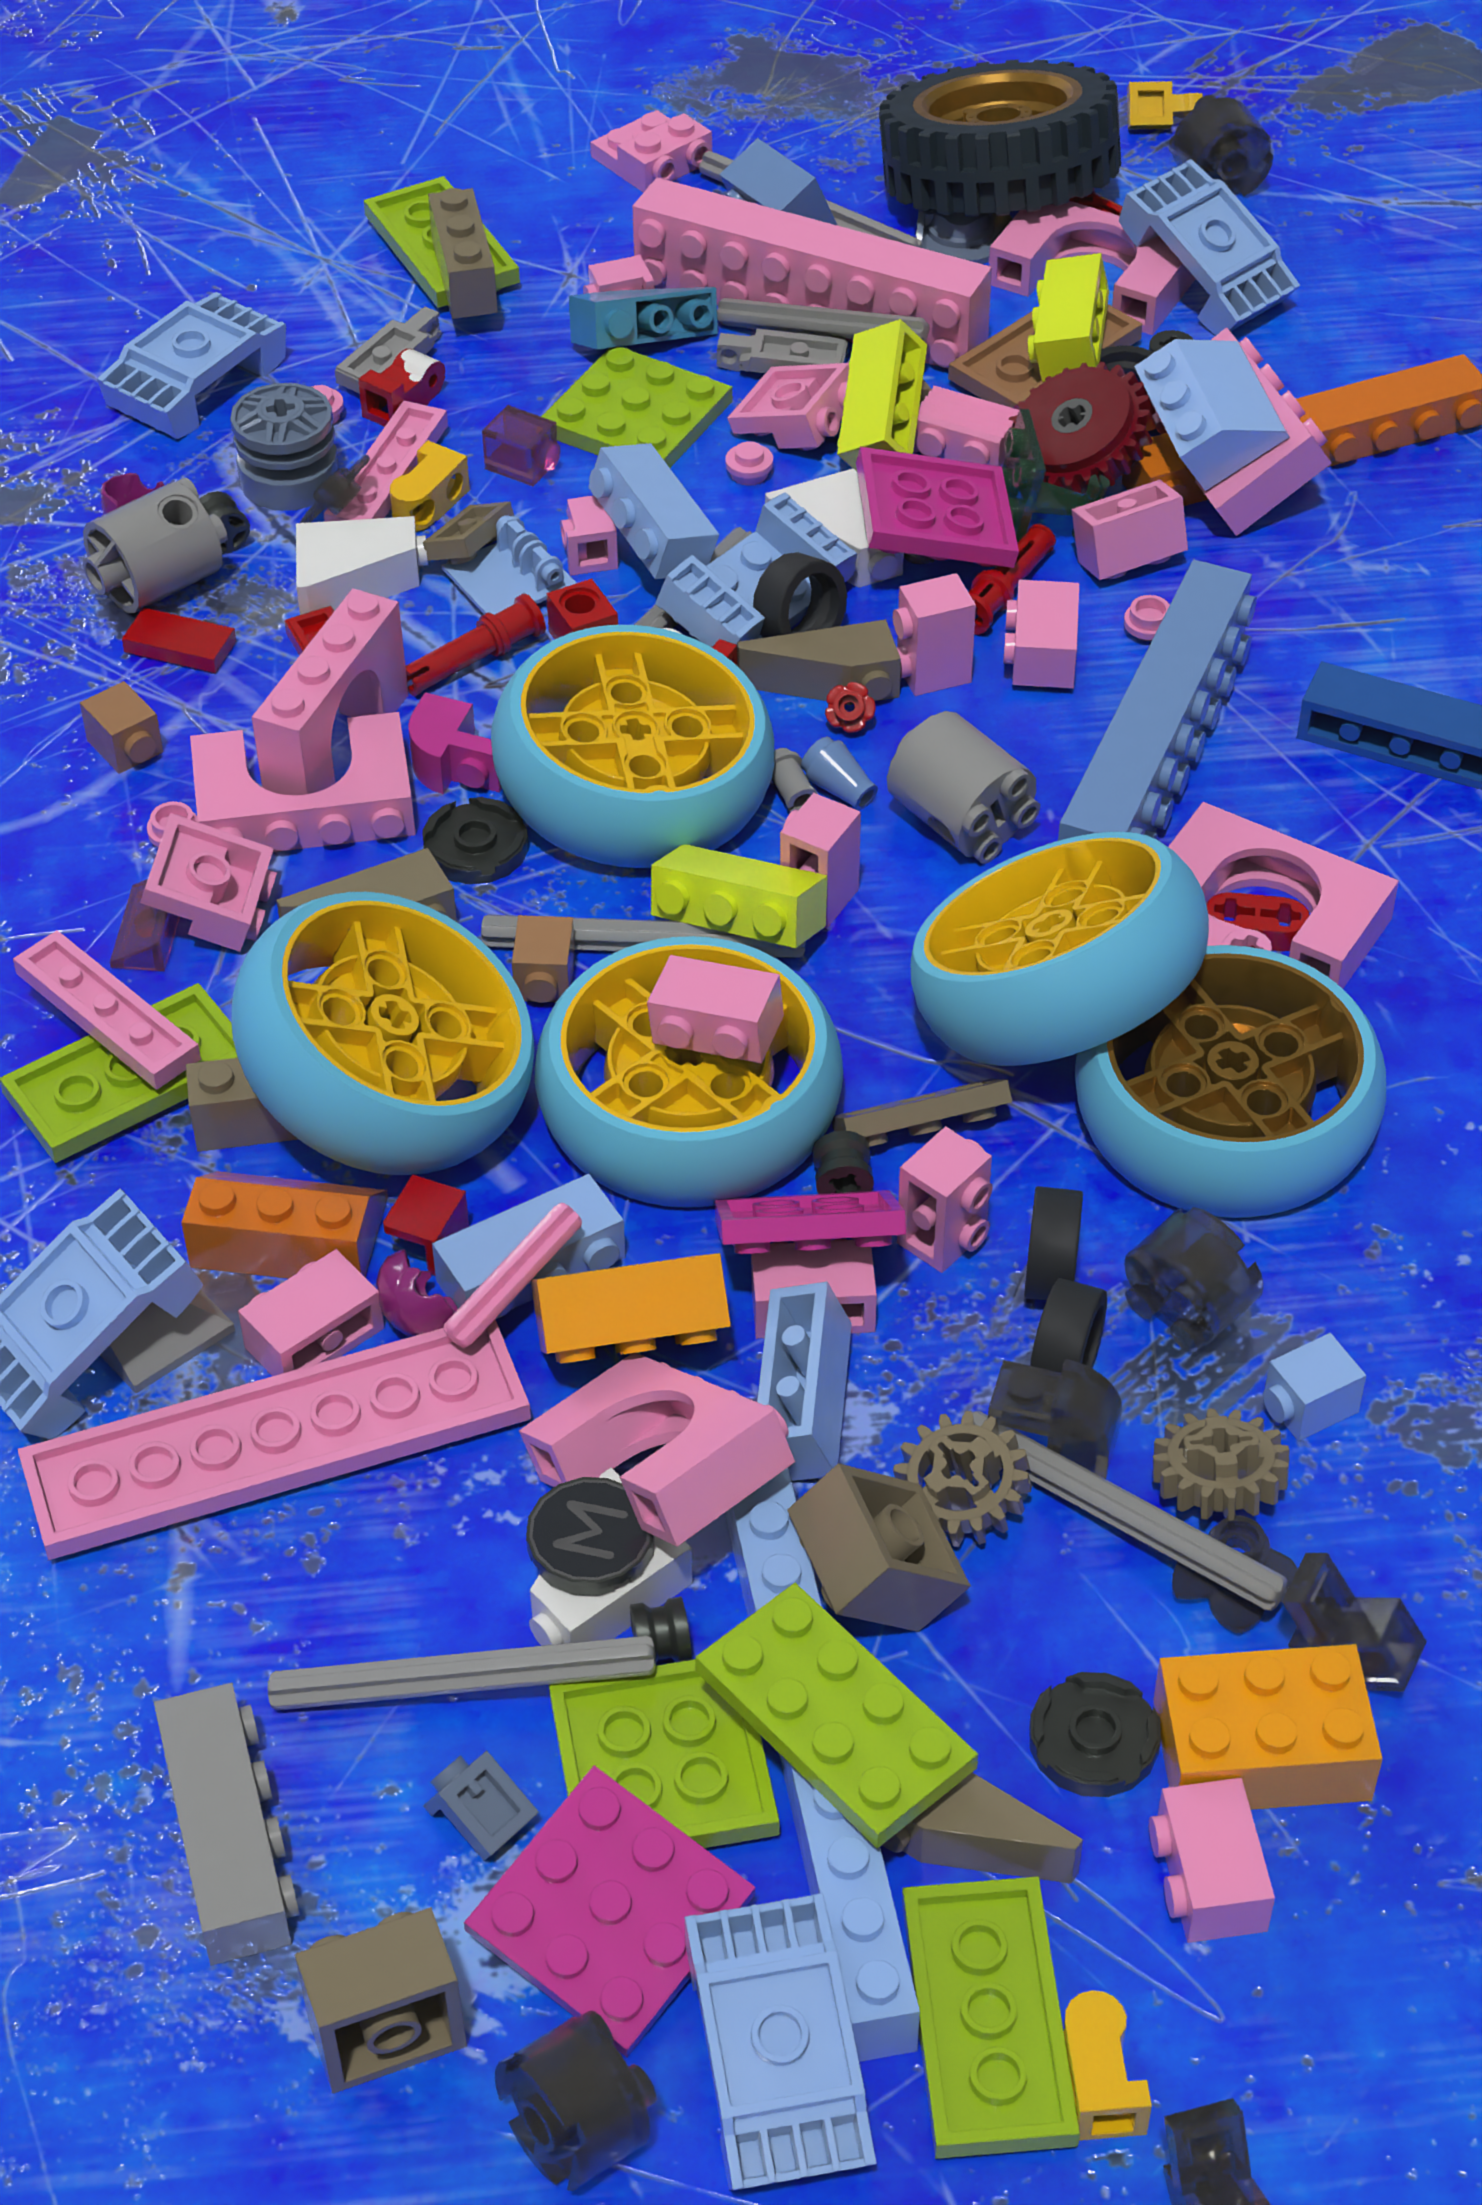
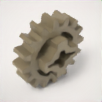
(971, 1455)
(1220, 1464)

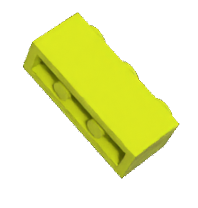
(1069, 314)
(882, 391)
(739, 895)

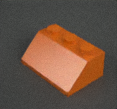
(278, 1223)

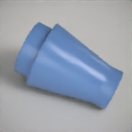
(837, 772)

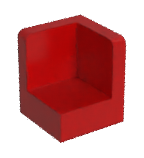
(427, 1213)

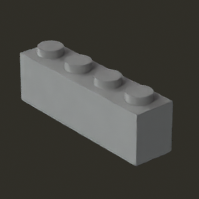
(223, 1824)

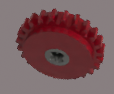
(1090, 424)

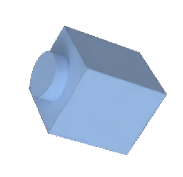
(1313, 1387)

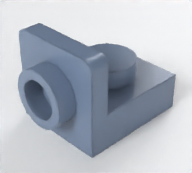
(481, 1803)

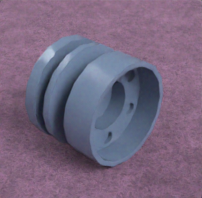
(283, 444)

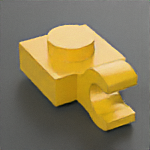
(1153, 105)

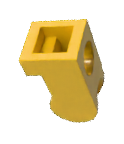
(429, 487)
(1102, 2095)

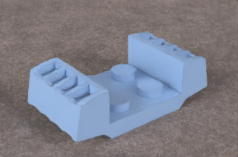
(1214, 241)
(186, 354)
(719, 597)
(77, 1304)
(779, 2042)

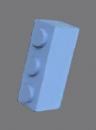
(651, 508)
(475, 1252)
(807, 1373)

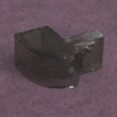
(1072, 1408)
(1332, 1616)
(1210, 2157)

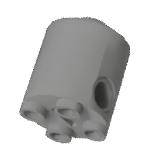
(153, 546)
(962, 785)

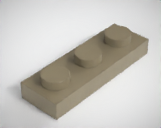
(924, 1112)

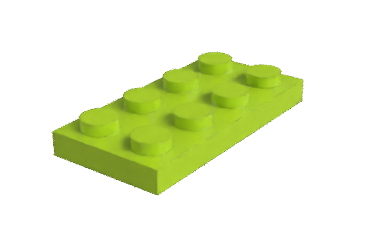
(405, 225)
(91, 1094)
(836, 1714)
(989, 2018)

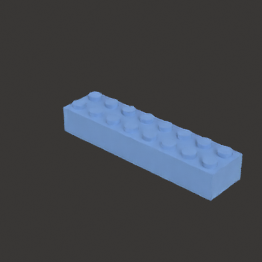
(1167, 707)

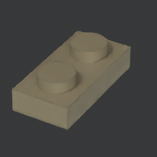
(466, 533)

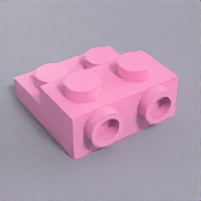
(653, 148)
(795, 405)
(211, 881)

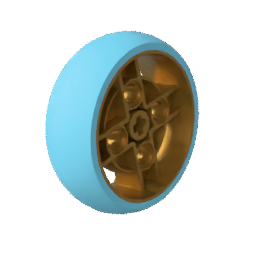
(1232, 1087)

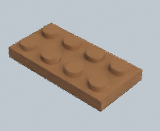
(1001, 365)

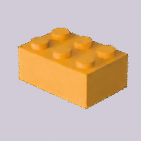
(631, 1307)
(1276, 1718)

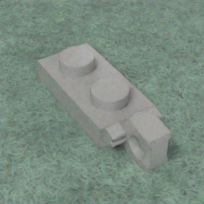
(383, 347)
(778, 348)

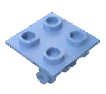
(509, 569)

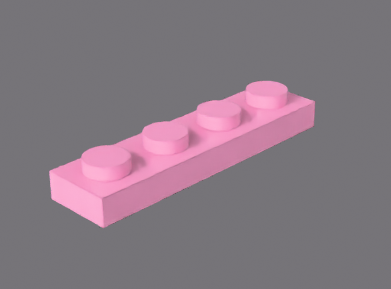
(392, 456)
(107, 1009)

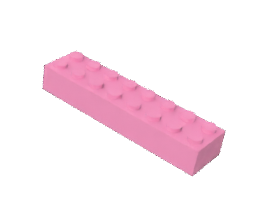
(786, 258)

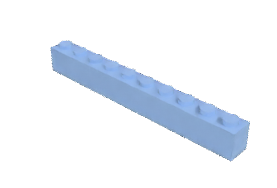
(833, 1851)

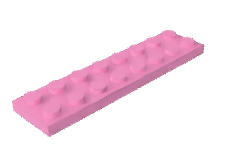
(269, 1437)

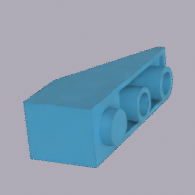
(642, 316)

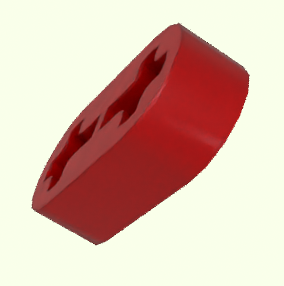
(1261, 914)

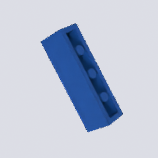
(1393, 724)

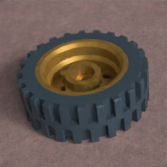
(1000, 137)

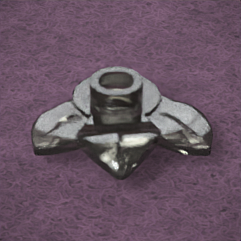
(336, 490)
(1228, 1607)

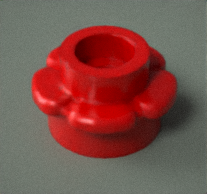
(856, 719)

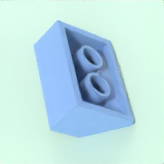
(1211, 406)

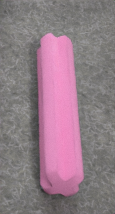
(512, 1275)

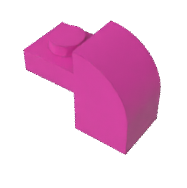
(447, 747)

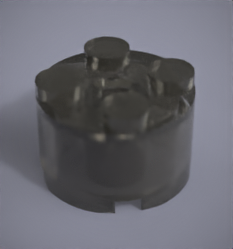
(1224, 143)
(1191, 1277)
(576, 2100)

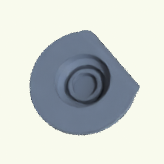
(960, 234)

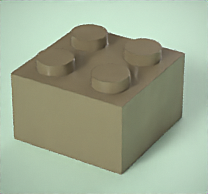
(878, 1548)
(381, 1999)

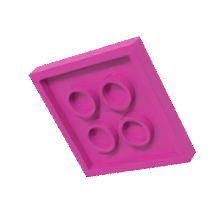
(936, 508)
(809, 1220)
(603, 1907)

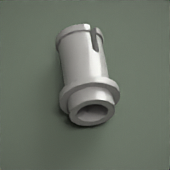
(791, 779)

